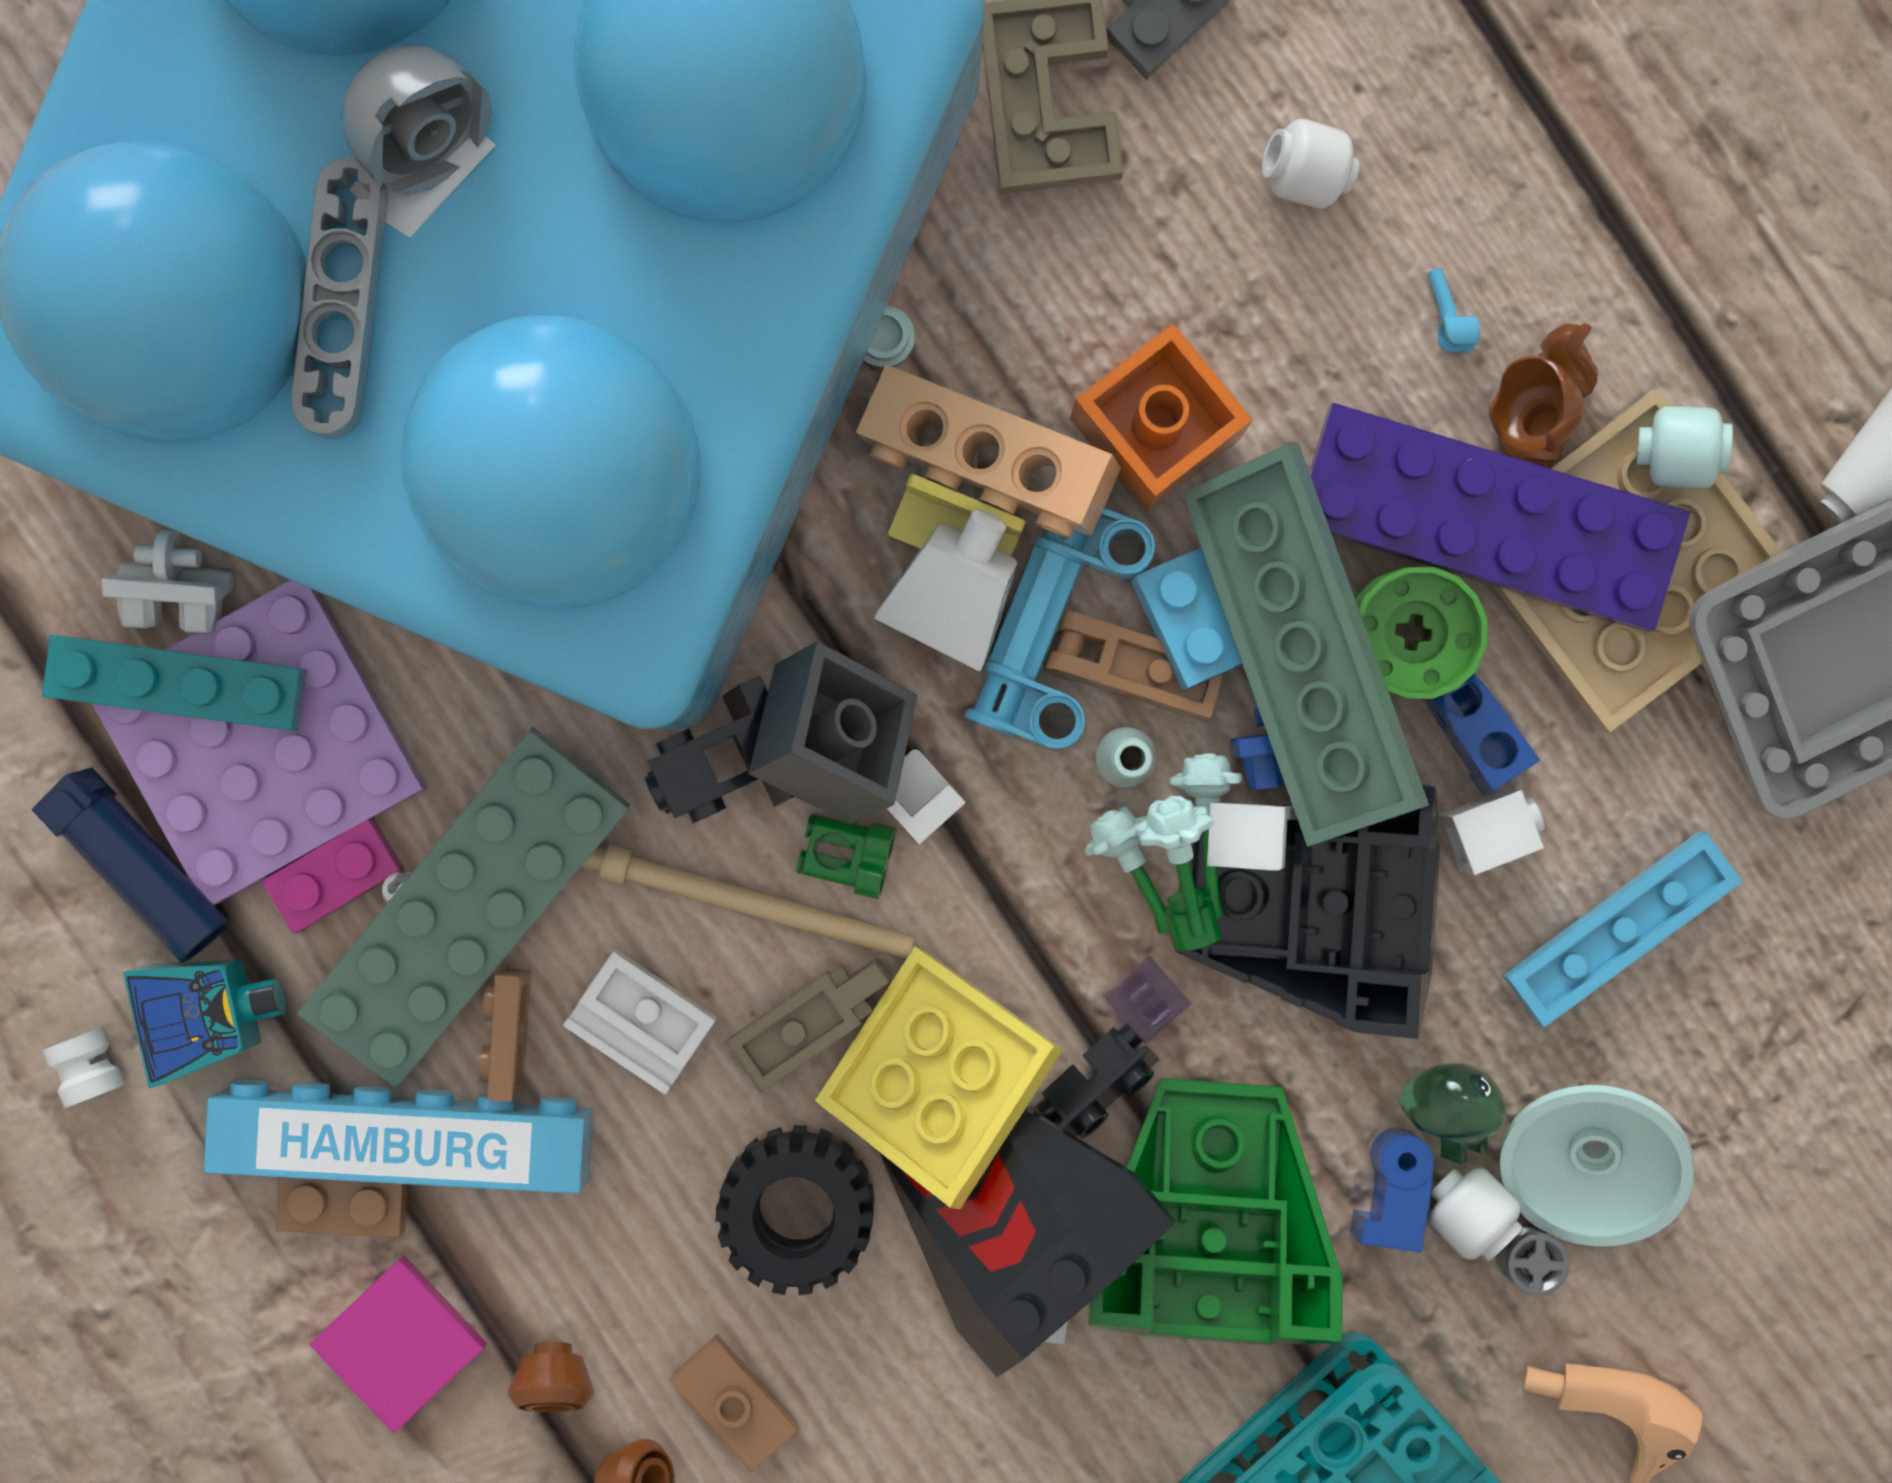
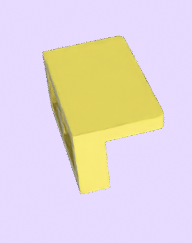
(928, 504)

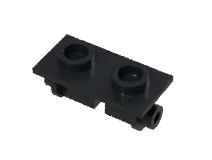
(1118, 1070)

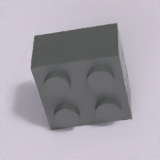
(833, 733)

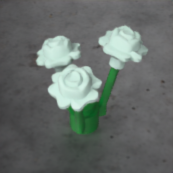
(1173, 826)

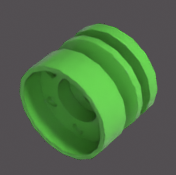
(1451, 622)

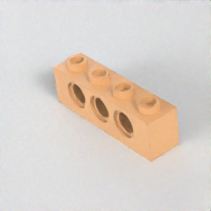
(908, 403)

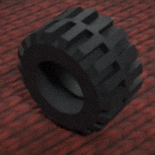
(788, 1260)

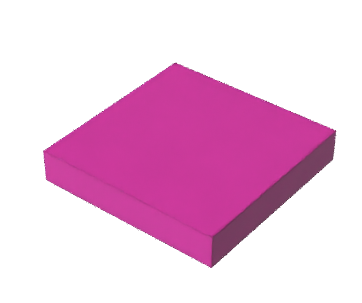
(398, 1344)

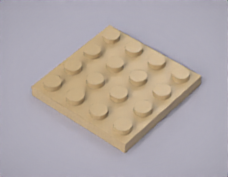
(1619, 667)

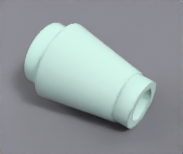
(1109, 754)

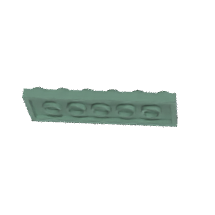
(1304, 646)
(464, 908)

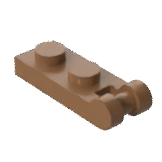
(1127, 666)

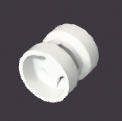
(83, 1067)

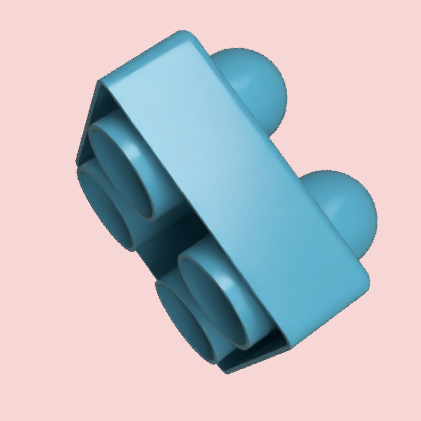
(577, 367)

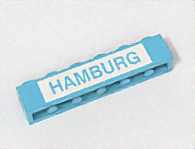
(398, 1138)

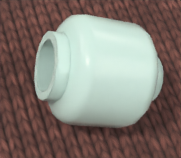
(1685, 447)

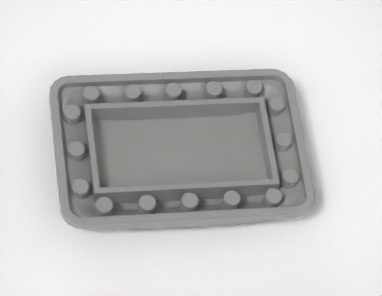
(1807, 664)

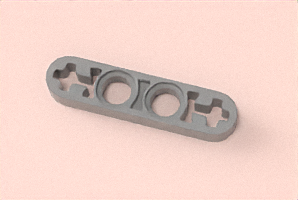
(327, 298)

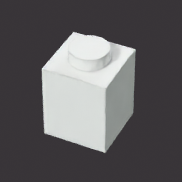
(1493, 830)

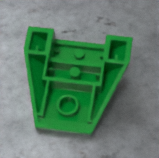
(1248, 1229)

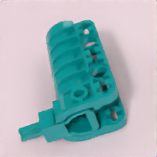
(1364, 1432)

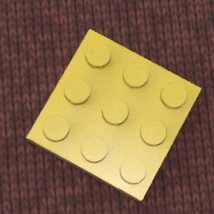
(938, 1077)

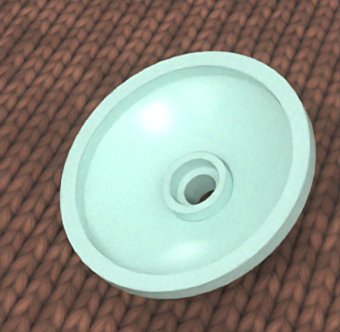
(1602, 1190)

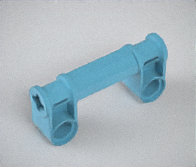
(1034, 622)

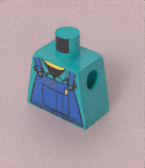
(197, 1014)

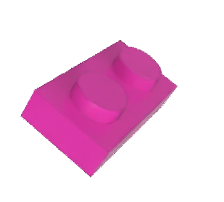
(332, 875)

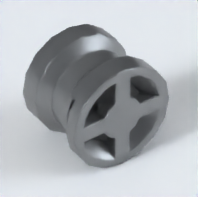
(1545, 1266)

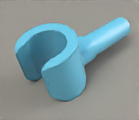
(1454, 331)

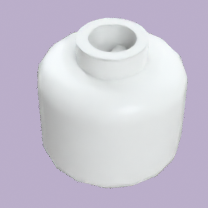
(1310, 163)
(1474, 1213)

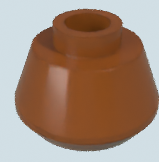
(551, 1380)
(636, 1463)

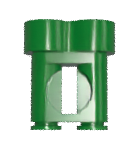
(870, 857)

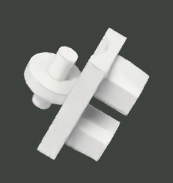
(168, 575)

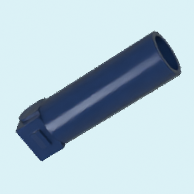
(131, 863)

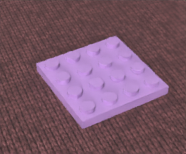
(262, 797)

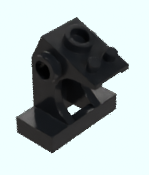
(681, 773)

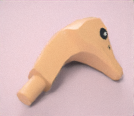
(1658, 1413)

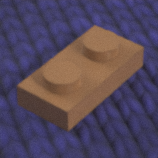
(504, 1060)
(341, 1207)

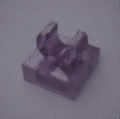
(1147, 999)

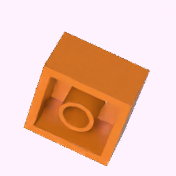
(1160, 417)

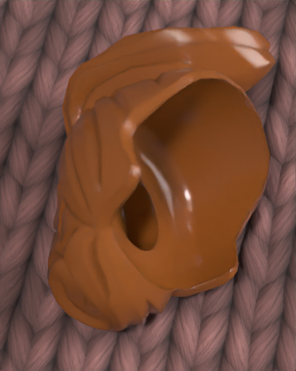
(1544, 396)

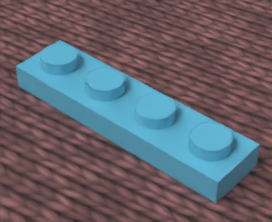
(1622, 928)

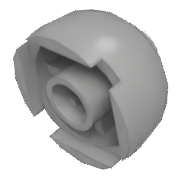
(411, 114)

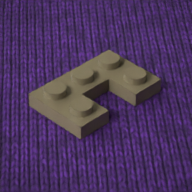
(1028, 141)

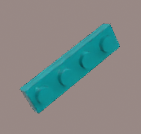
(173, 683)

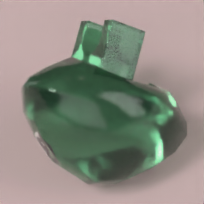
(1457, 1106)

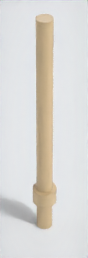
(618, 865)

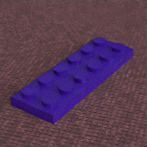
(1496, 518)

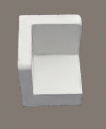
(923, 797)
(1248, 835)

